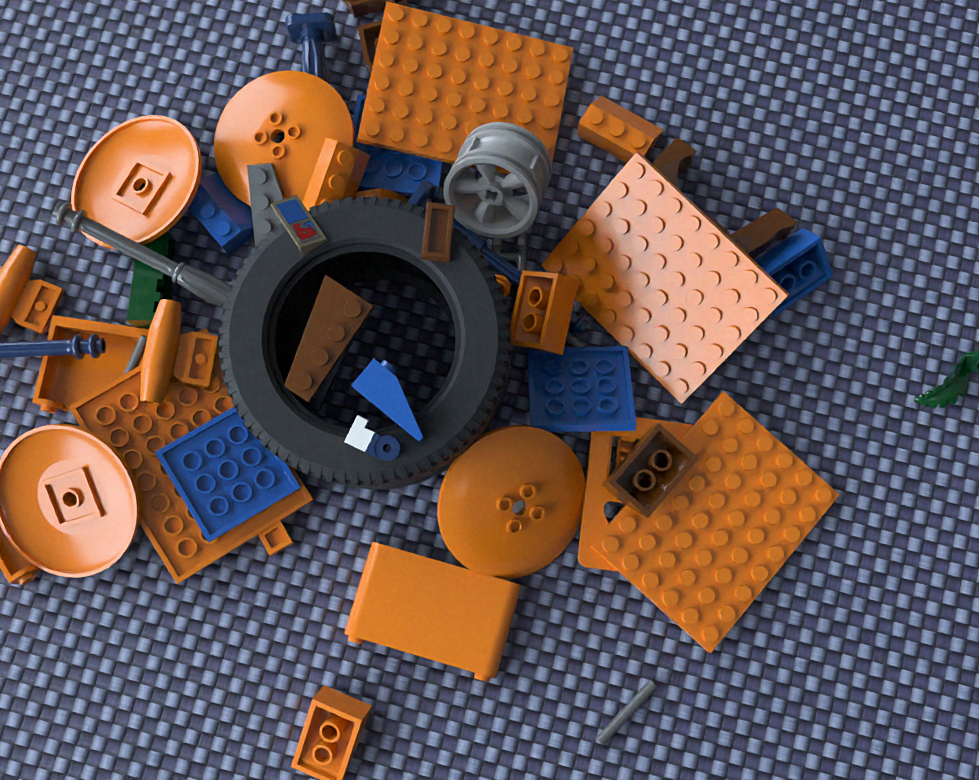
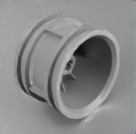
(488, 203)

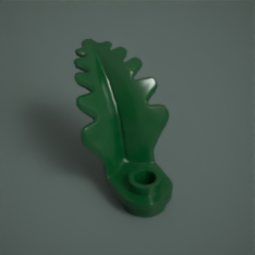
(953, 384)

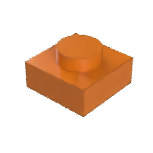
(275, 538)

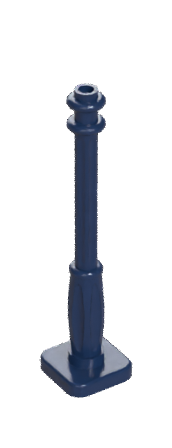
(311, 32)
(425, 193)
(77, 346)

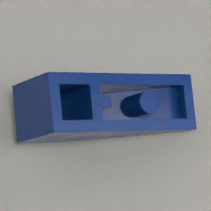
(384, 391)

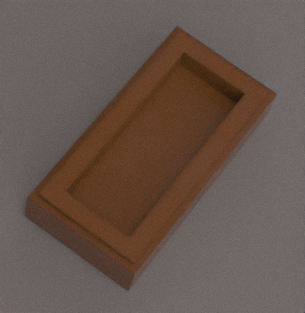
(437, 232)

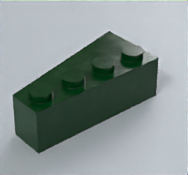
(150, 284)

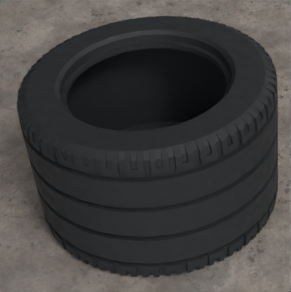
(272, 308)

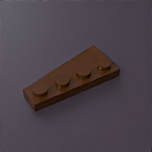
(329, 331)

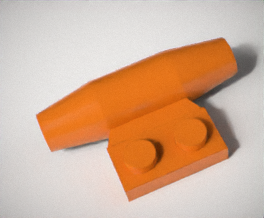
(26, 300)
(174, 354)

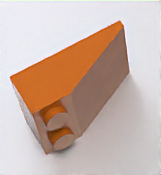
(330, 734)

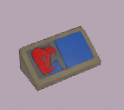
(299, 223)

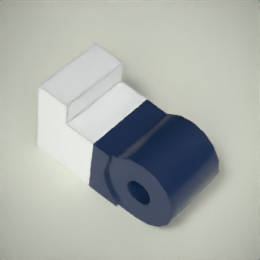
(371, 442)

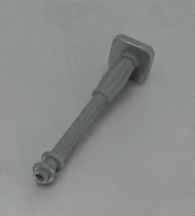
(192, 279)

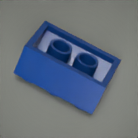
(222, 213)
(797, 266)

